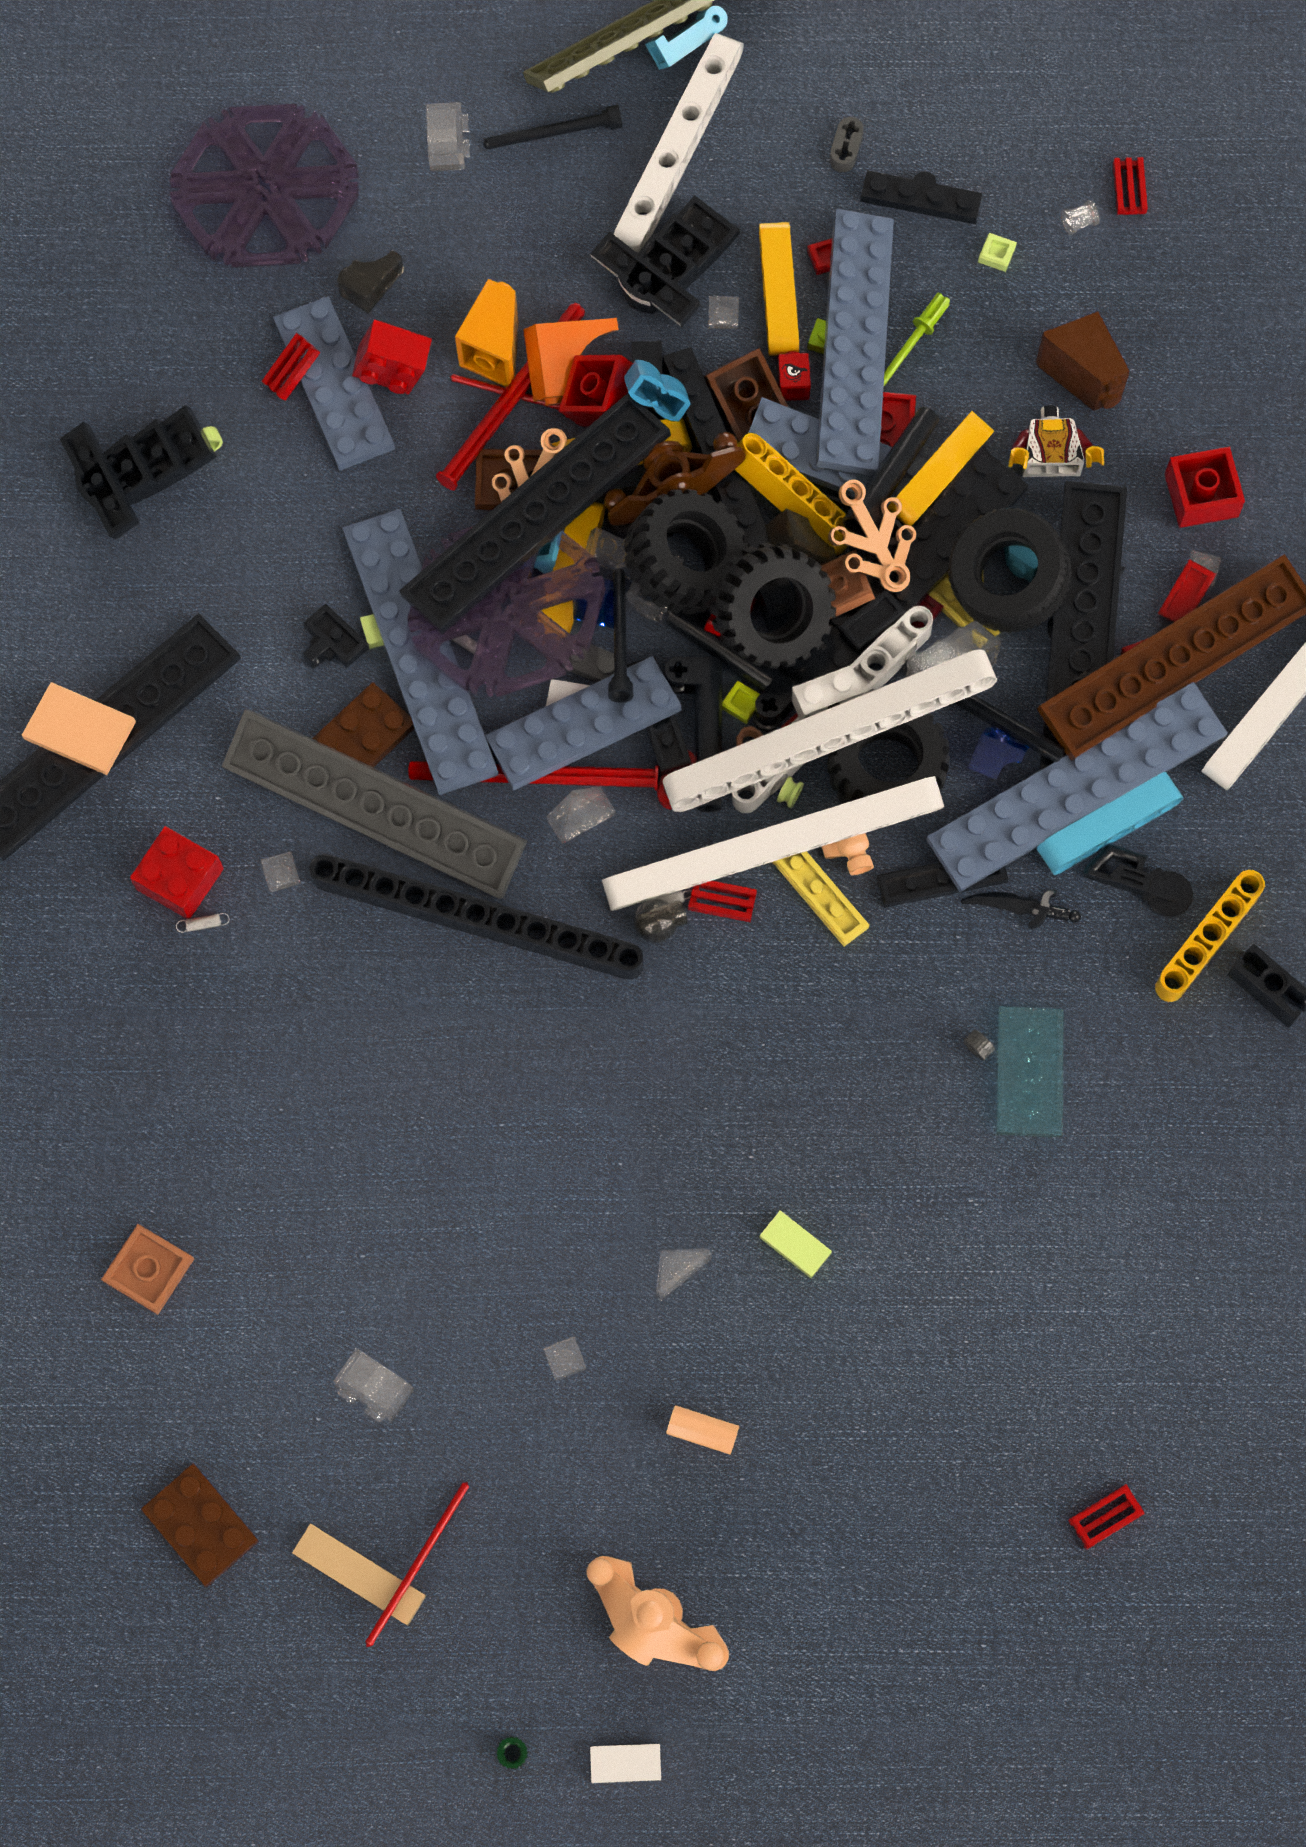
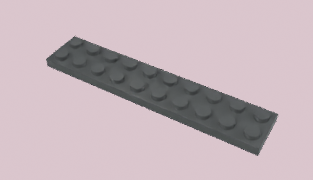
(374, 803)

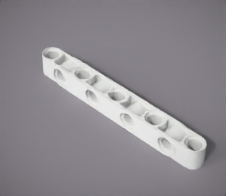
(679, 141)
(891, 651)

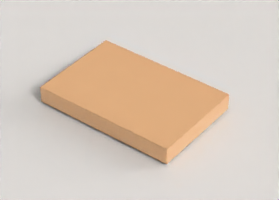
(78, 728)

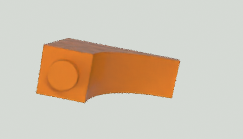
(552, 352)

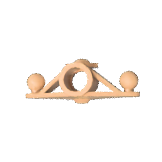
(651, 1622)

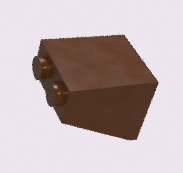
(1085, 361)

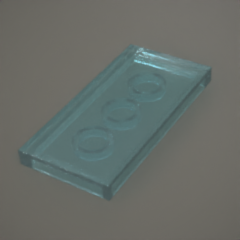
(1029, 1072)

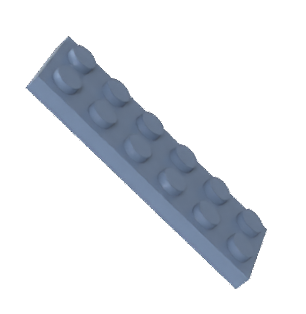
(339, 400)
(796, 439)
(580, 725)

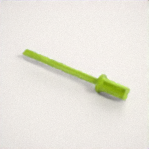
(923, 324)

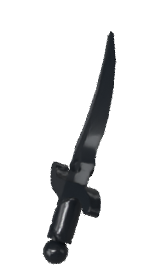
(1025, 905)

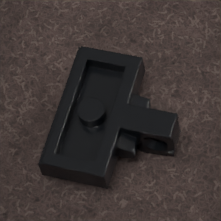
(332, 639)

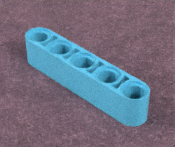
(1109, 823)

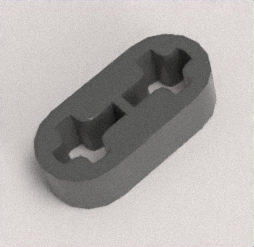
(852, 145)

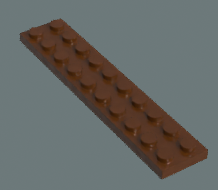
(1176, 657)

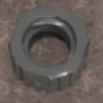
(979, 1044)

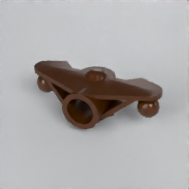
(671, 470)

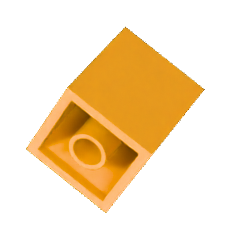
(490, 334)

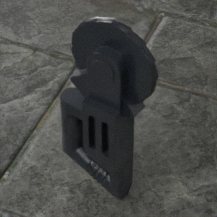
(1164, 891)

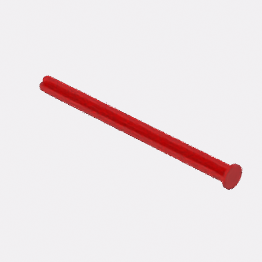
(495, 416)
(568, 776)

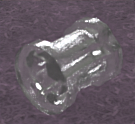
(1080, 217)

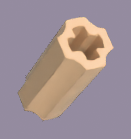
(702, 1430)

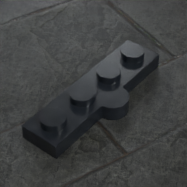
(921, 196)

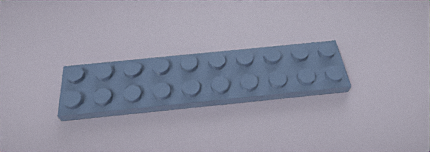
(855, 343)
(436, 704)
(1072, 789)

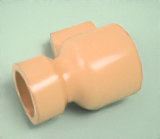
(855, 850)

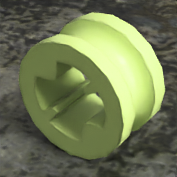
(790, 792)

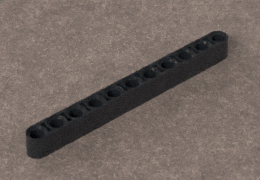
(465, 905)

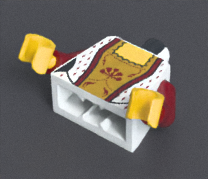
(1053, 447)

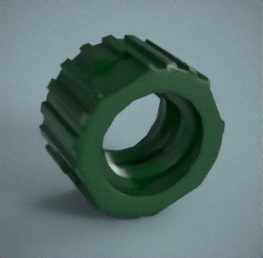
(523, 1753)

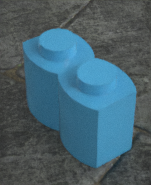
(657, 390)

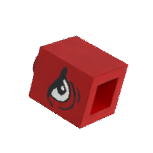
(794, 376)

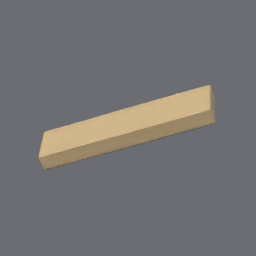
(356, 1573)

